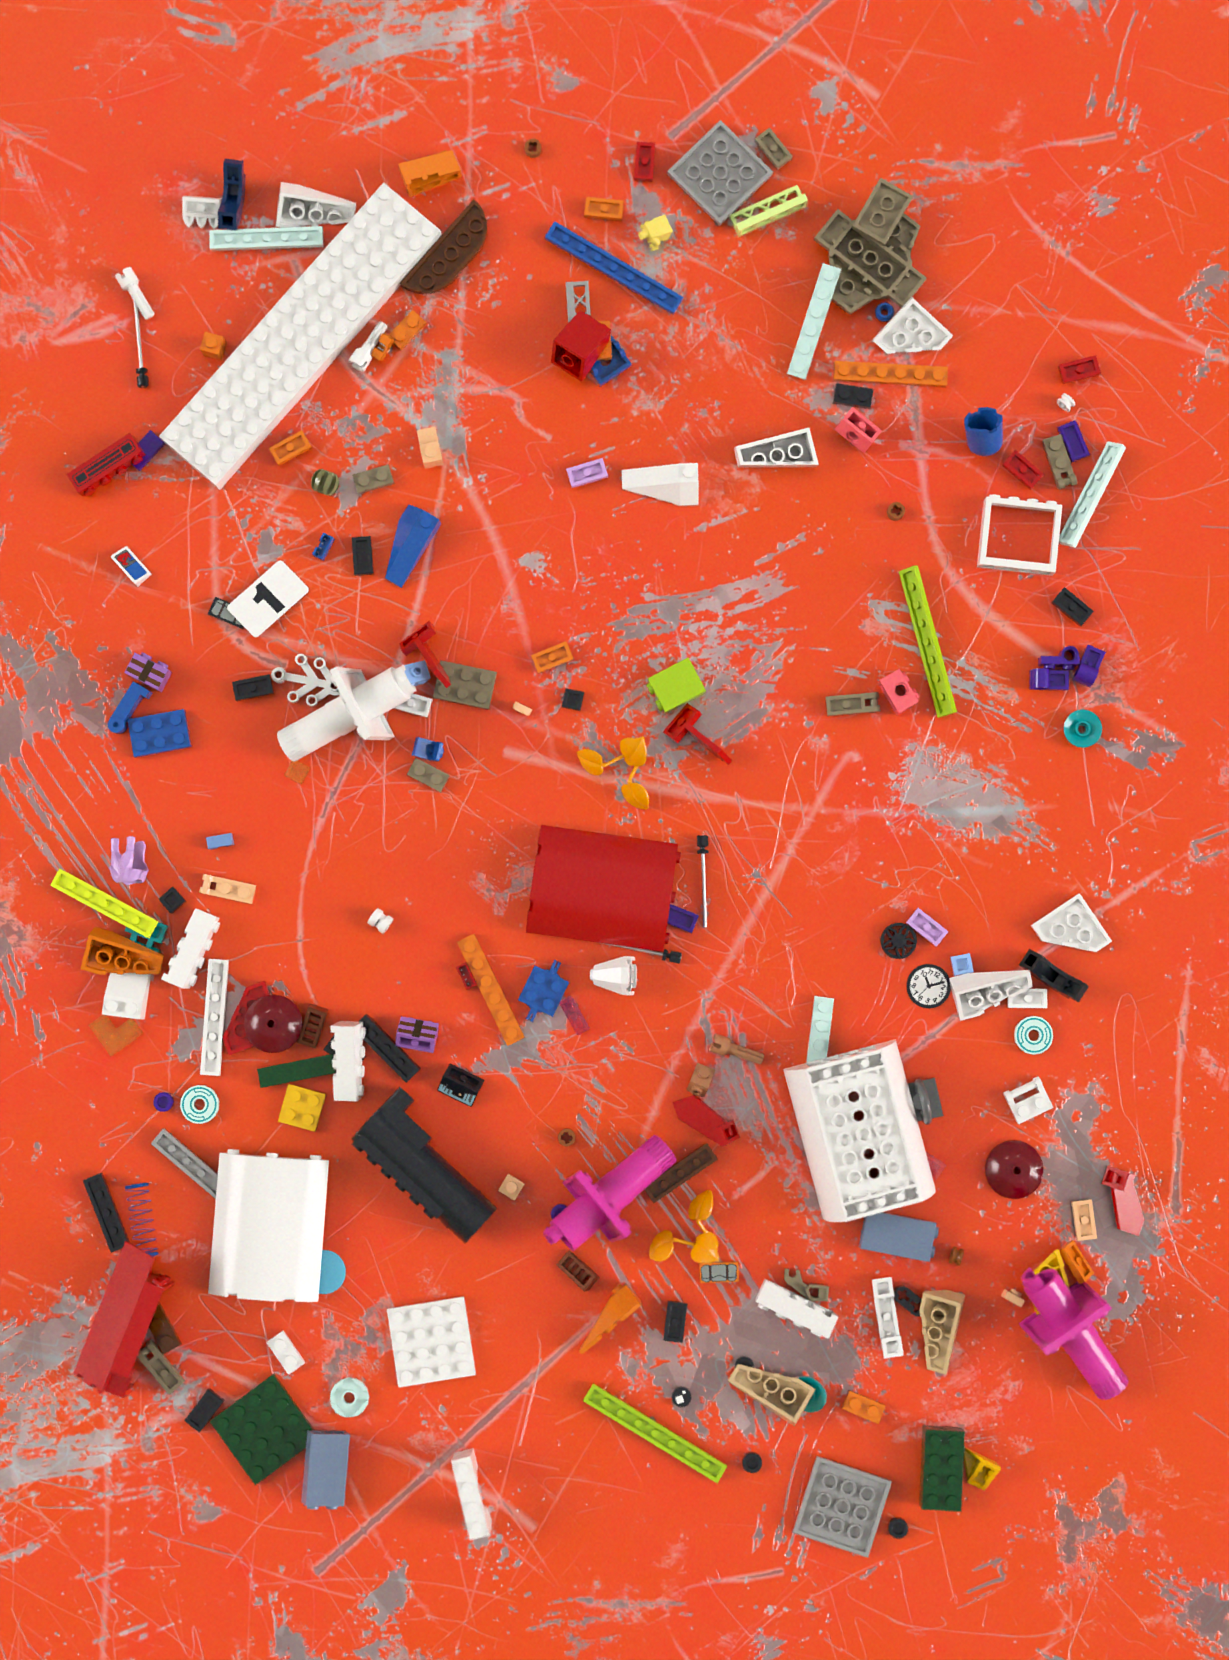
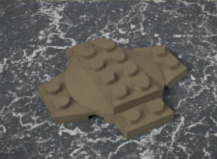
(868, 267)

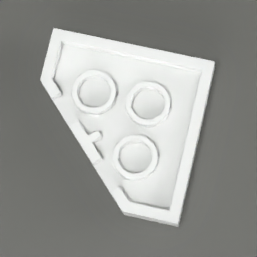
(912, 331)
(1072, 926)

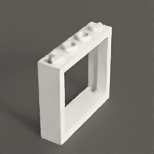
(1015, 565)

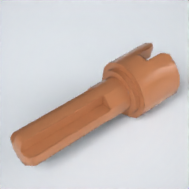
(725, 1047)

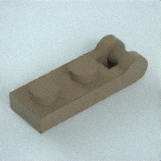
(1059, 461)
(852, 704)
(160, 1367)

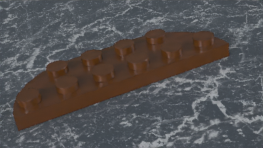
(449, 253)

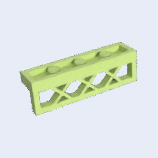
(769, 214)

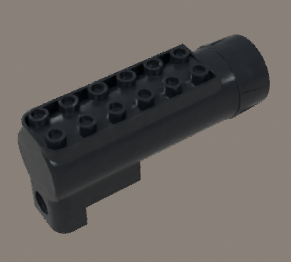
(406, 1156)

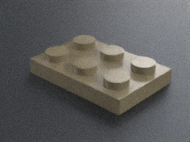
(882, 212)
(468, 685)

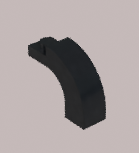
(1053, 976)

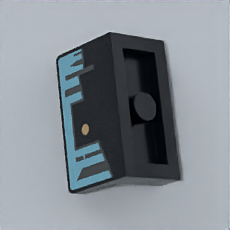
(460, 1085)

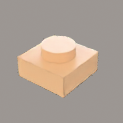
(511, 1186)
(1013, 1296)

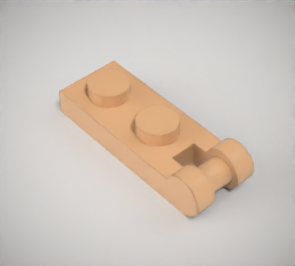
(228, 889)

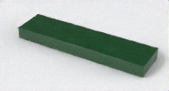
(296, 1070)

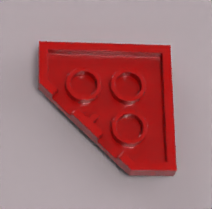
(235, 1036)

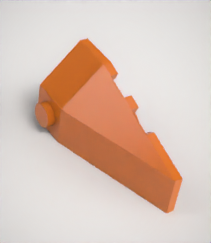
(116, 954)
(619, 1307)

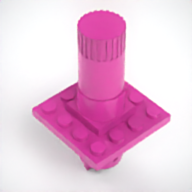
(600, 1203)
(1067, 1321)

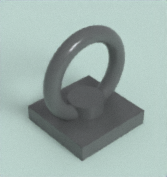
(925, 1100)

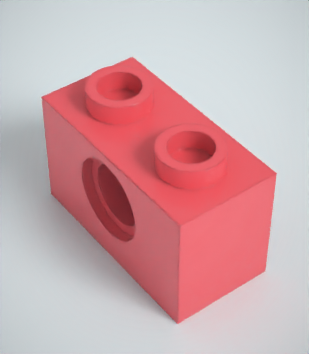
(858, 430)
(888, 686)

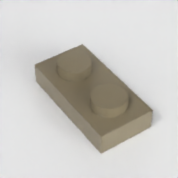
(773, 148)
(373, 479)
(428, 775)

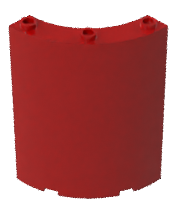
(602, 888)

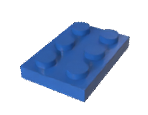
(159, 733)

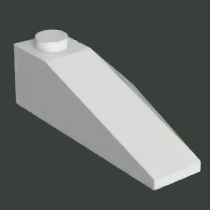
(306, 207)
(666, 483)
(984, 989)

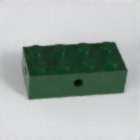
(941, 1468)

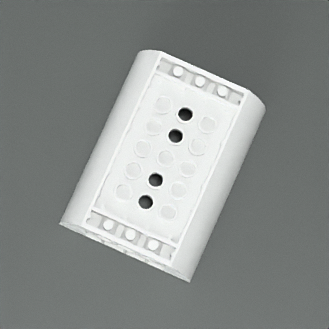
(837, 1141)

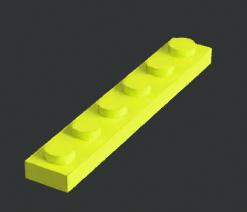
(104, 903)

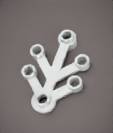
(311, 681)

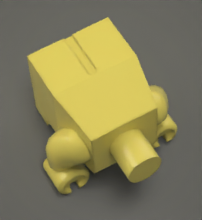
(655, 231)

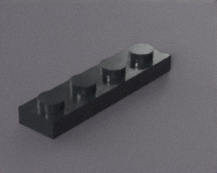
(386, 1049)
(106, 1212)

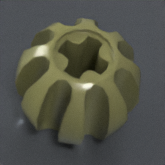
(324, 482)

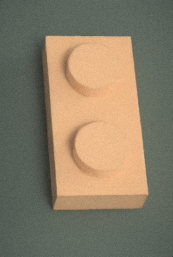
(1084, 1219)

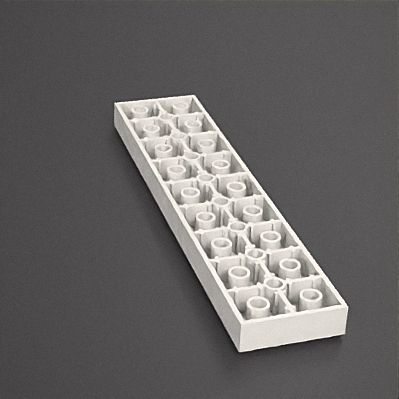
(300, 336)

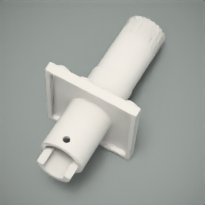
(358, 707)

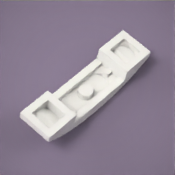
(887, 1317)

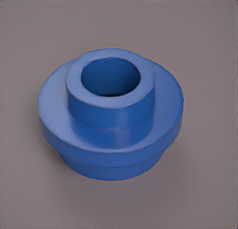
(884, 306)

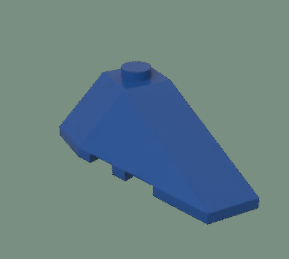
(411, 539)

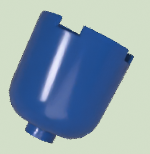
(984, 431)

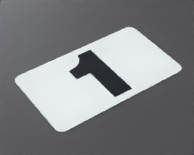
(267, 598)

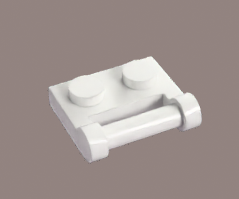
(1029, 1106)

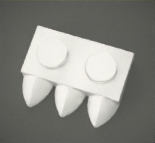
(201, 209)

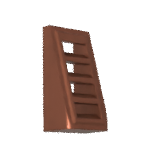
(317, 1010)
(579, 1281)

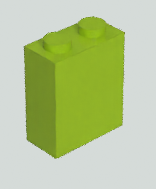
(675, 686)

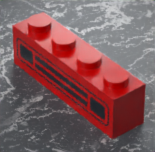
(106, 464)

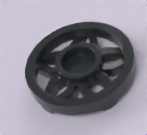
(898, 940)

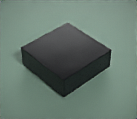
(572, 699)
(172, 900)

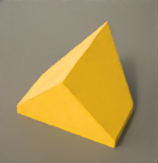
(979, 1469)

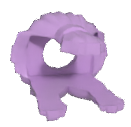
(126, 867)

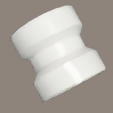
(380, 920)

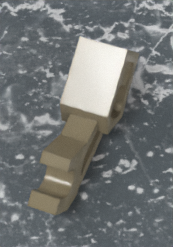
(798, 1284)

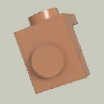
(700, 1080)

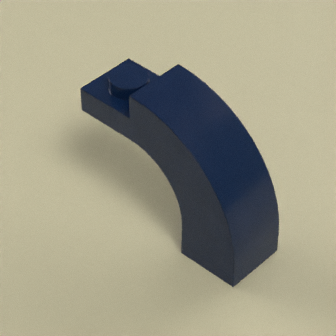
(233, 195)

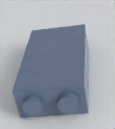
(899, 1236)
(325, 1469)

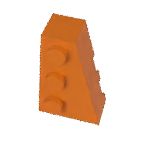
(429, 172)

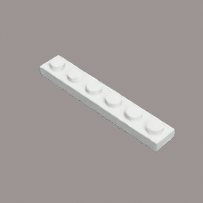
(214, 1017)

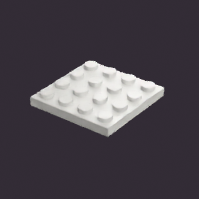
(431, 1341)

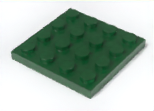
(263, 1429)

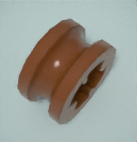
(527, 149)
(894, 517)
(562, 1141)
(956, 1256)

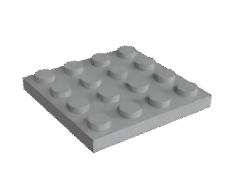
(720, 173)
(842, 1506)

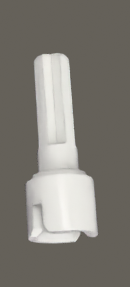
(130, 283)
(362, 356)

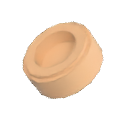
(522, 708)

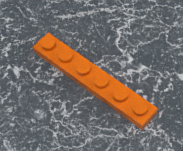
(890, 373)
(490, 989)

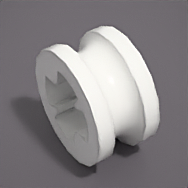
(1065, 402)

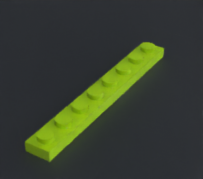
(927, 641)
(655, 1433)

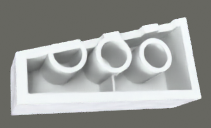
(192, 949)

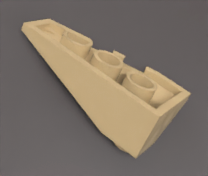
(940, 1321)
(778, 1393)

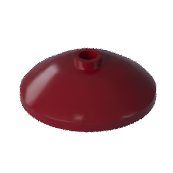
(286, 1019)
(1000, 1168)

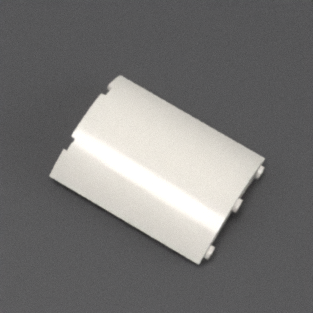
(268, 1227)

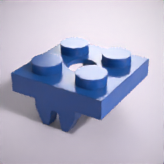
(618, 364)

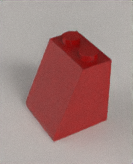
(579, 345)

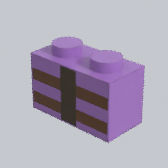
(148, 672)
(417, 1034)

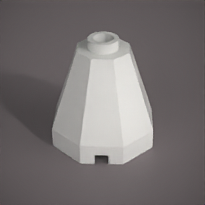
(616, 975)

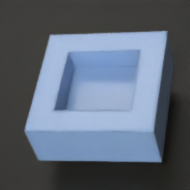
(961, 964)

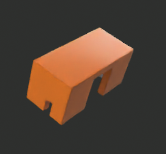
(385, 343)

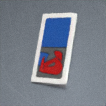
(131, 565)

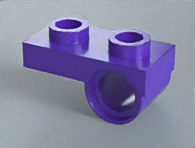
(1051, 662)
(1089, 665)
(1048, 679)

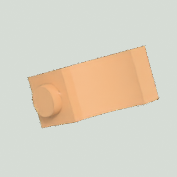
(430, 447)

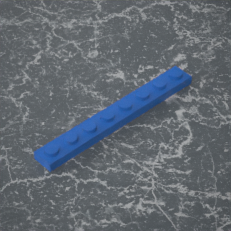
(614, 268)

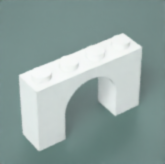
(475, 1514)

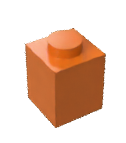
(213, 346)

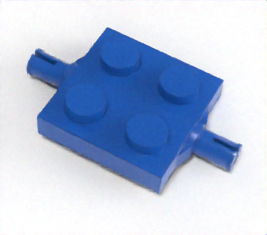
(543, 990)

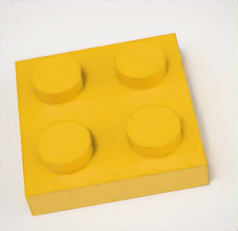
(302, 1107)

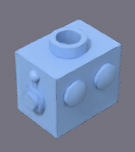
(417, 673)

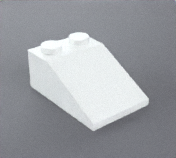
(126, 995)

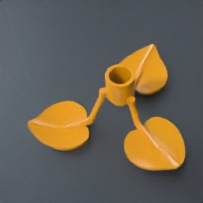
(634, 754)
(706, 1244)

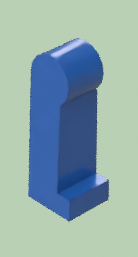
(126, 707)

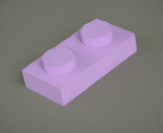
(587, 473)
(927, 927)

